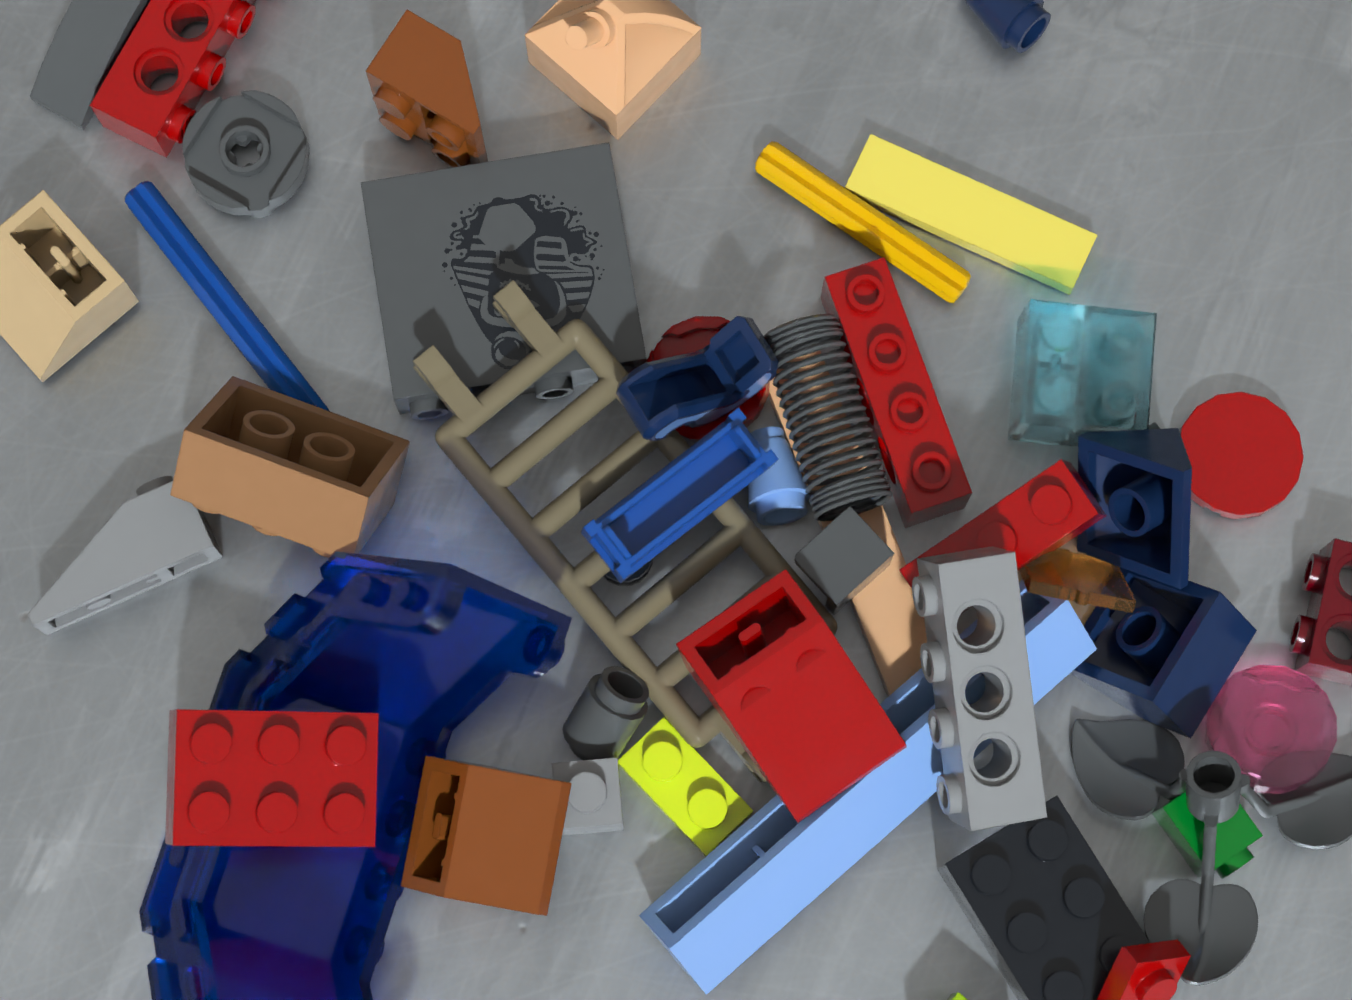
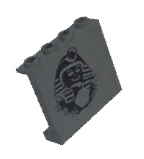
(469, 230)

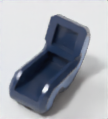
(699, 384)

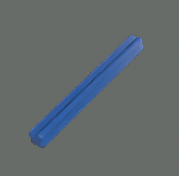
(218, 294)

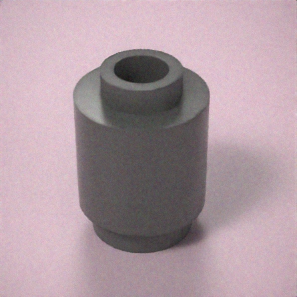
(606, 714)

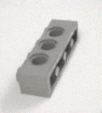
(1012, 782)

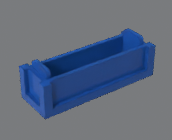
(678, 497)

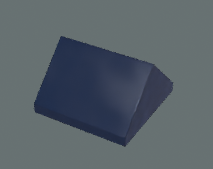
(1146, 494)

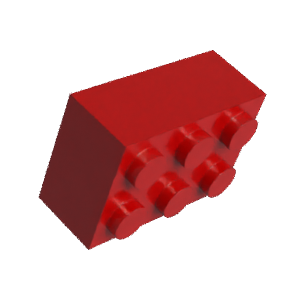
(271, 778)

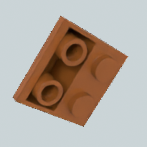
(427, 92)
(486, 835)

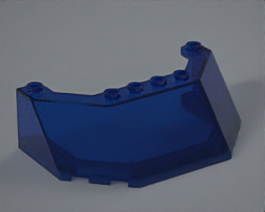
(370, 638)

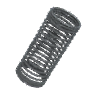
(799, 339)

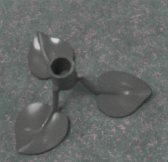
(1135, 762)

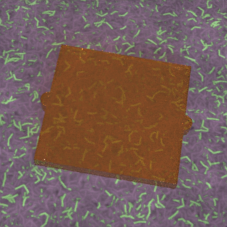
(1078, 579)

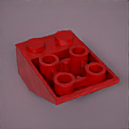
(790, 695)

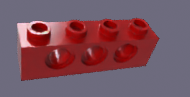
(156, 48)
(897, 393)

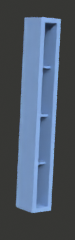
(780, 866)

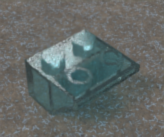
(1080, 371)

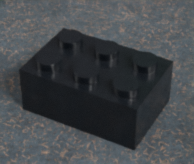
(1043, 907)

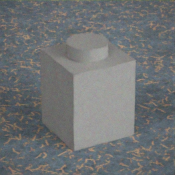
(593, 796)

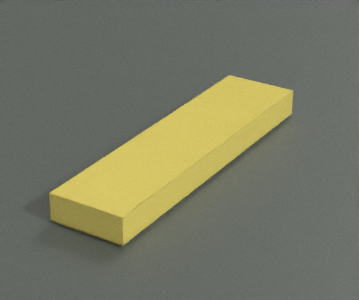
(970, 214)

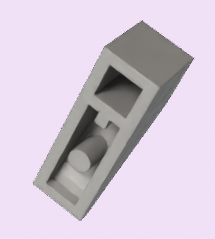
(135, 551)

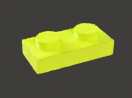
(684, 787)

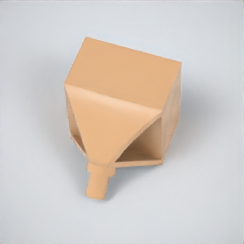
(613, 54)

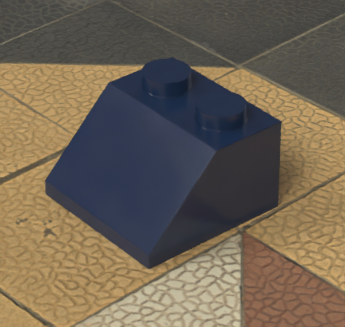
(1166, 654)

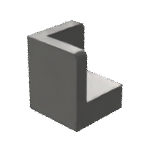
(844, 559)

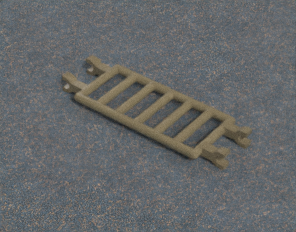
(534, 532)

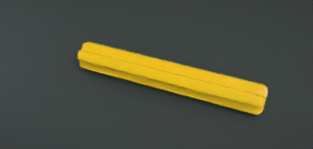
(862, 222)

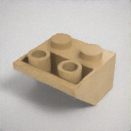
(54, 287)

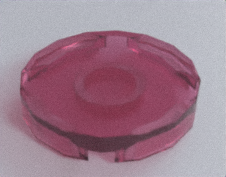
(1273, 727)

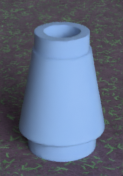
(779, 492)

